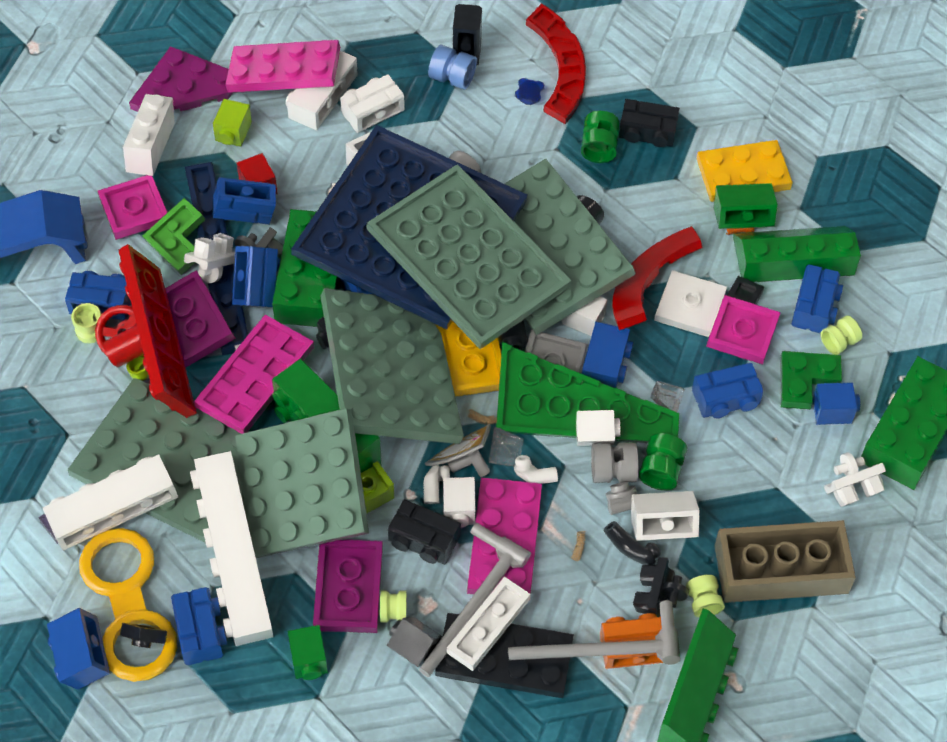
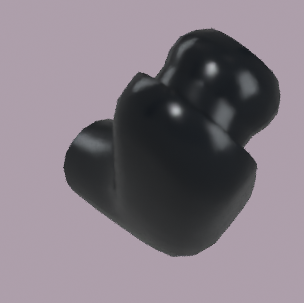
(630, 547)

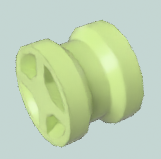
(393, 605)

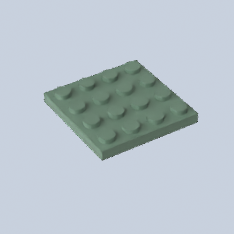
(302, 483)

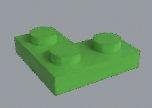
(170, 234)

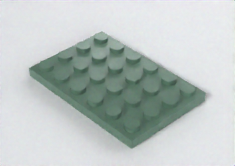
(571, 239)
(468, 256)
(390, 369)
(147, 427)

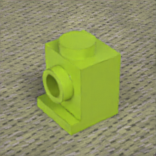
(381, 487)

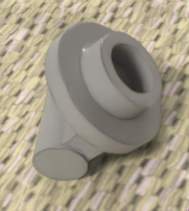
(620, 497)

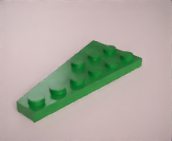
(546, 396)

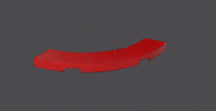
(569, 61)
(628, 295)

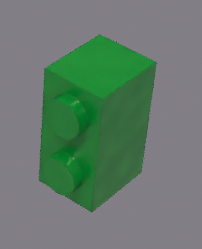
(745, 206)

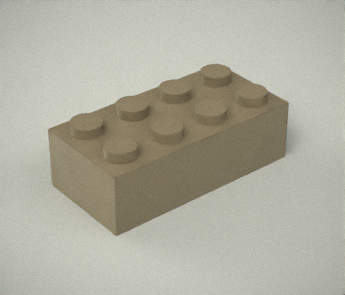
(784, 561)

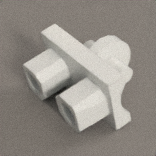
(212, 256)
(843, 487)

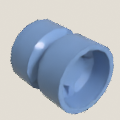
(449, 66)

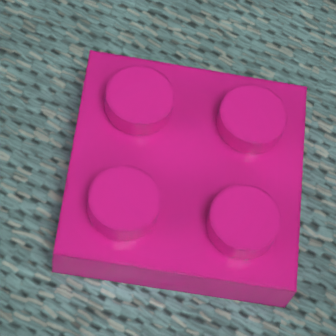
(132, 206)
(743, 329)

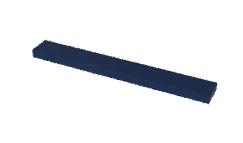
(202, 186)

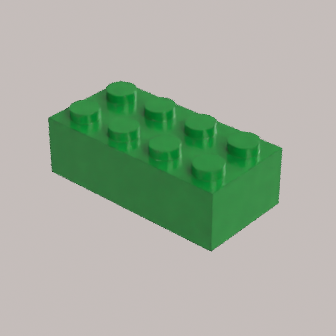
(298, 282)
(304, 394)
(911, 425)

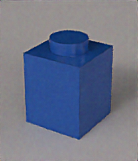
(835, 403)

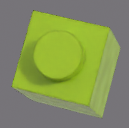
(232, 122)

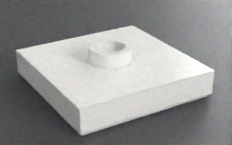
(690, 303)

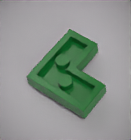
(802, 370)

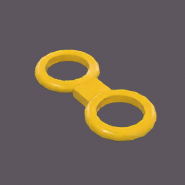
(128, 603)

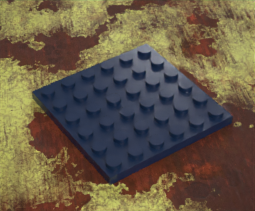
(376, 179)

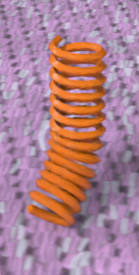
(734, 230)

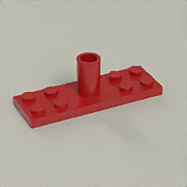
(152, 335)

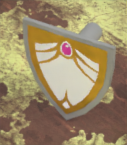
(465, 453)

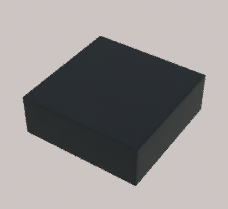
(746, 290)

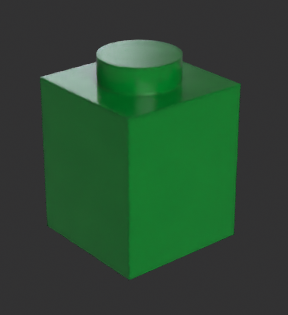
(307, 652)

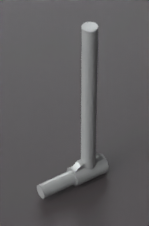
(509, 555)
(665, 645)

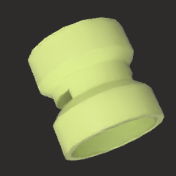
(85, 320)
(842, 334)
(704, 594)

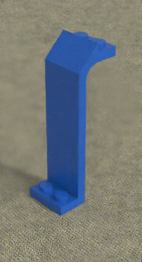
(41, 220)

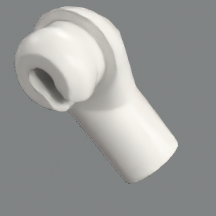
(529, 473)
(431, 483)

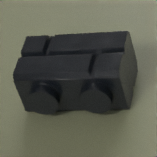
(467, 30)
(648, 123)
(423, 532)

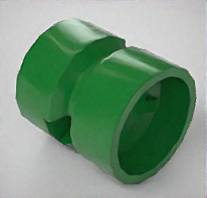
(600, 136)
(664, 461)

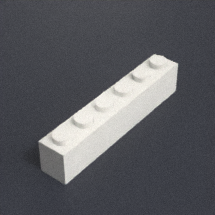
(232, 548)

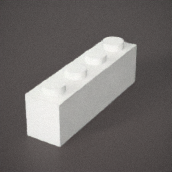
(110, 502)

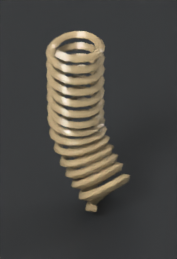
(489, 420)
(579, 541)

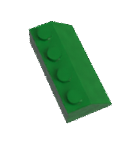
(786, 253)
(699, 682)

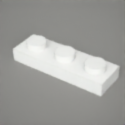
(488, 623)

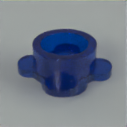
(529, 91)

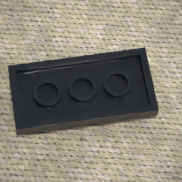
(528, 675)

